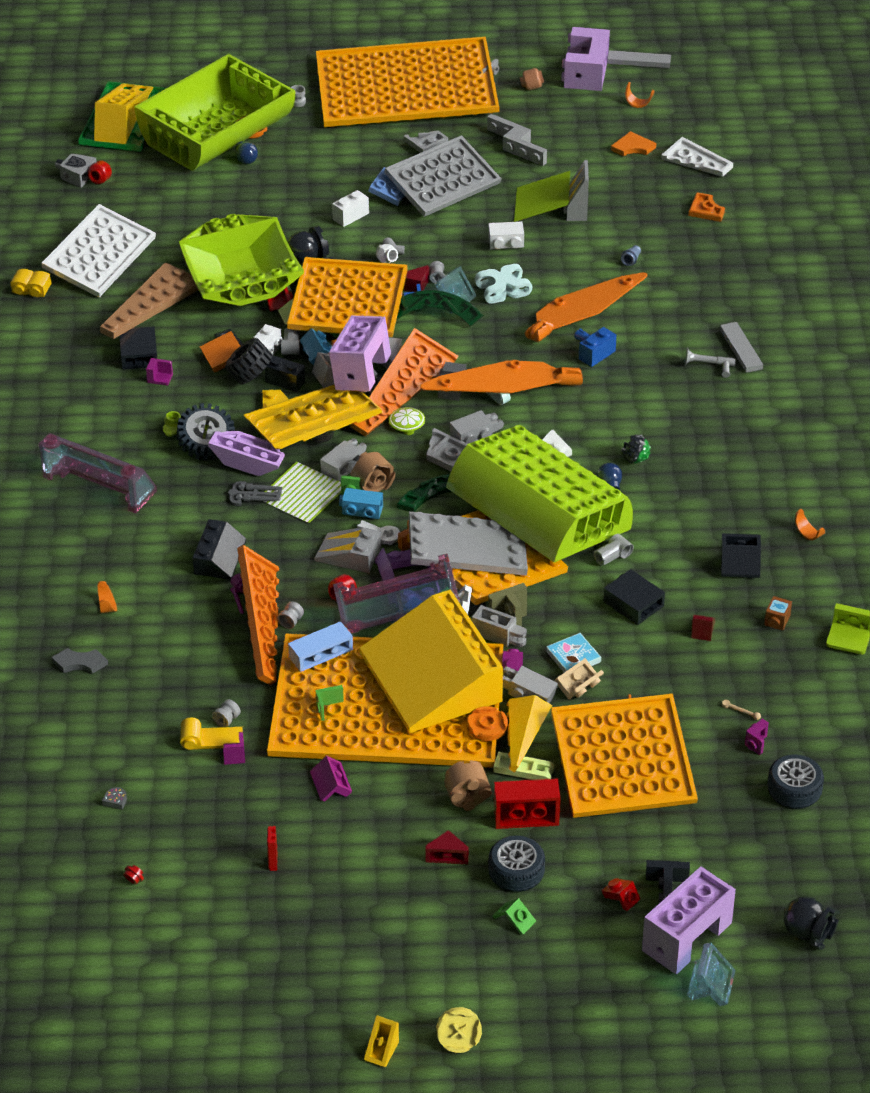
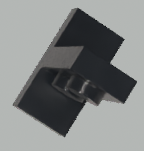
(666, 873)

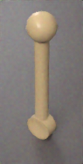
(726, 704)

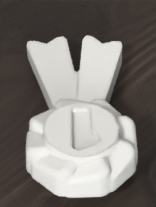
(389, 534)

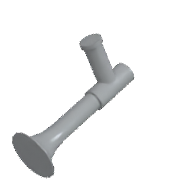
(726, 362)

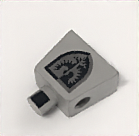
(75, 168)

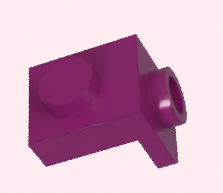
(513, 659)
(755, 736)

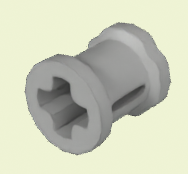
(436, 271)

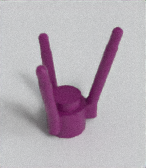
(237, 584)

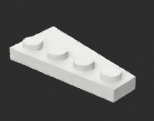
(694, 156)

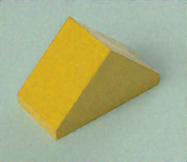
(382, 1041)

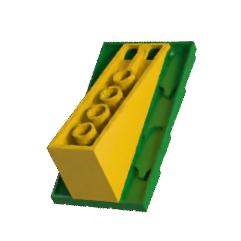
(114, 117)

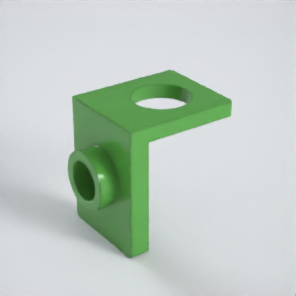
(350, 482)
(328, 696)
(517, 914)

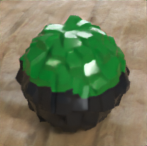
(636, 449)

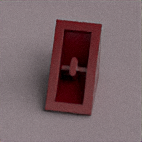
(416, 276)
(702, 627)
(447, 849)

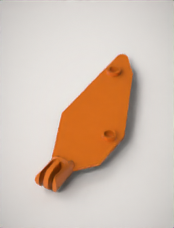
(581, 305)
(505, 377)

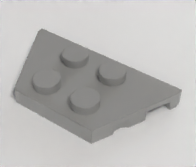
(444, 449)

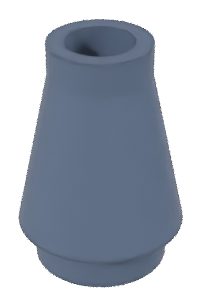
(630, 256)

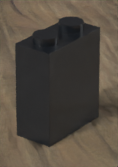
(138, 347)
(634, 597)

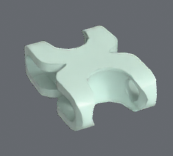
(503, 283)

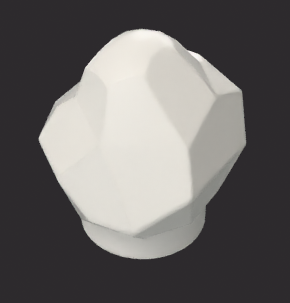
(386, 253)

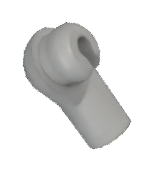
(400, 249)

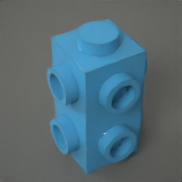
(313, 343)
(361, 503)

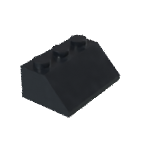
(217, 550)

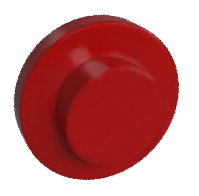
(133, 874)

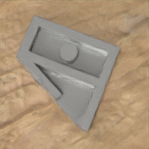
(426, 140)

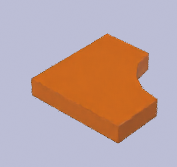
(633, 143)
(706, 208)

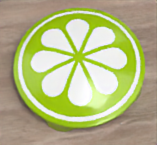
(406, 420)

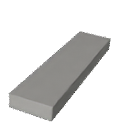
(639, 59)
(741, 347)

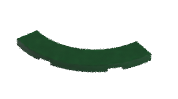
(439, 300)
(428, 489)

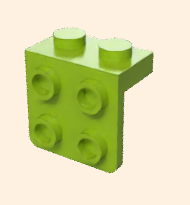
(849, 629)

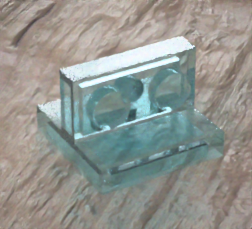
(457, 284)
(711, 976)

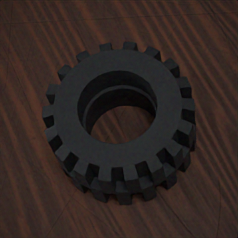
(248, 361)

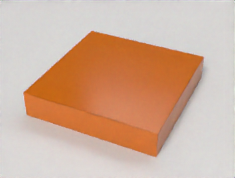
(219, 350)

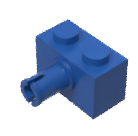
(596, 346)

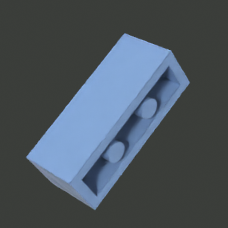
(320, 646)

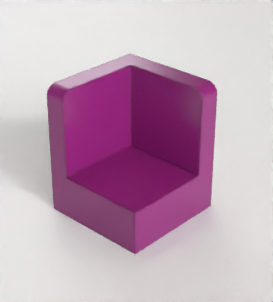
(159, 371)
(234, 752)

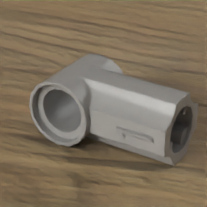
(291, 342)
(617, 547)

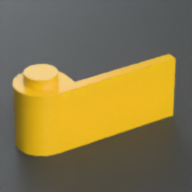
(195, 737)

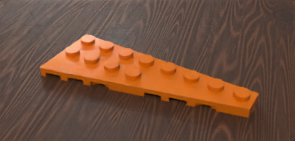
(413, 365)
(260, 594)

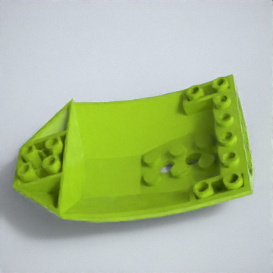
(240, 259)

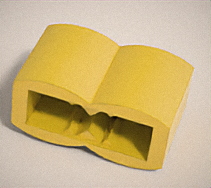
(31, 283)

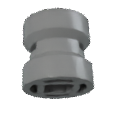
(300, 99)
(290, 615)
(228, 711)

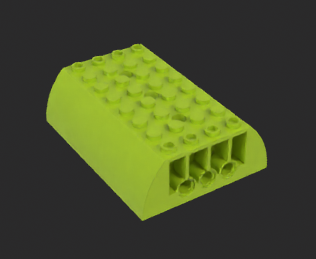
(201, 112)
(539, 493)

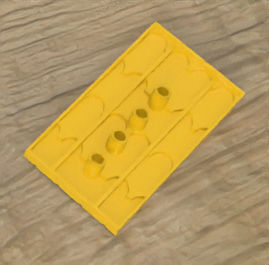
(311, 415)

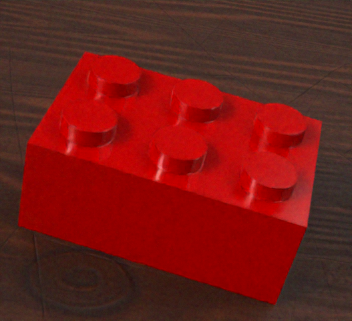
(526, 803)

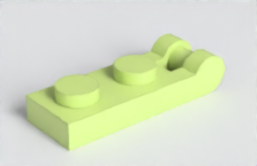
(526, 769)

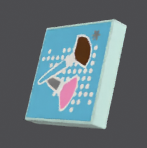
(572, 651)

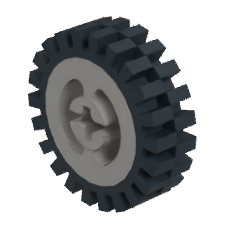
(192, 426)

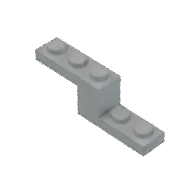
(517, 139)

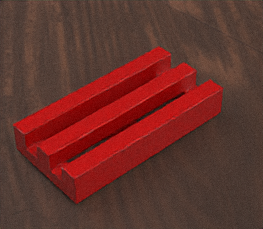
(272, 848)

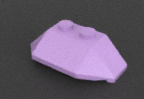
(245, 452)

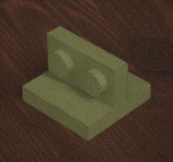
(510, 601)

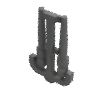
(251, 495)

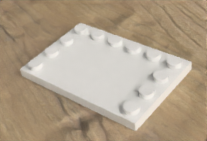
(98, 250)

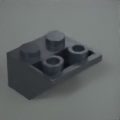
(740, 555)

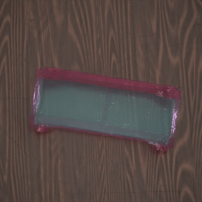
(66, 457)
(393, 597)

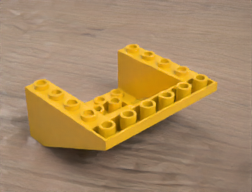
(434, 664)

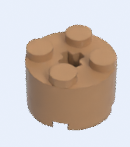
(374, 472)
(467, 784)

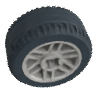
(795, 781)
(516, 863)

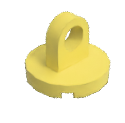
(458, 1029)

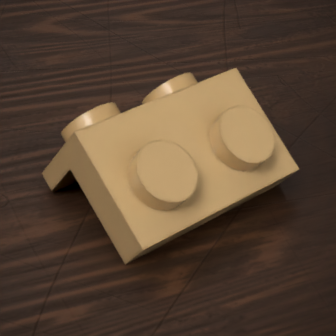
(578, 678)

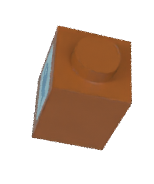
(778, 613)

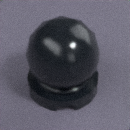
(309, 244)
(808, 920)

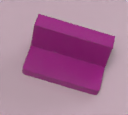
(330, 778)

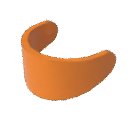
(634, 101)
(806, 528)
(106, 598)

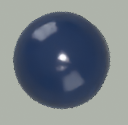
(246, 152)
(611, 474)

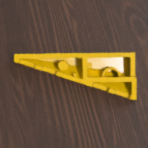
(525, 720)

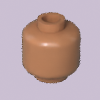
(532, 79)

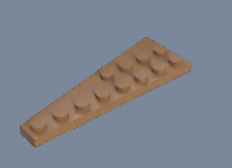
(159, 292)

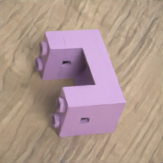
(586, 59)
(358, 345)
(683, 915)

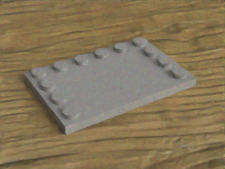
(442, 175)
(468, 541)

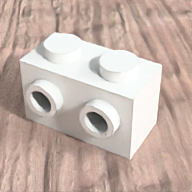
(350, 208)
(506, 235)
(270, 337)

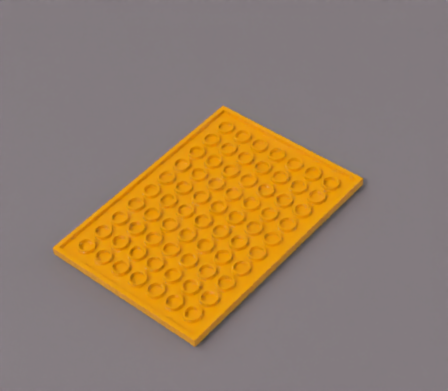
(406, 81)
(365, 722)

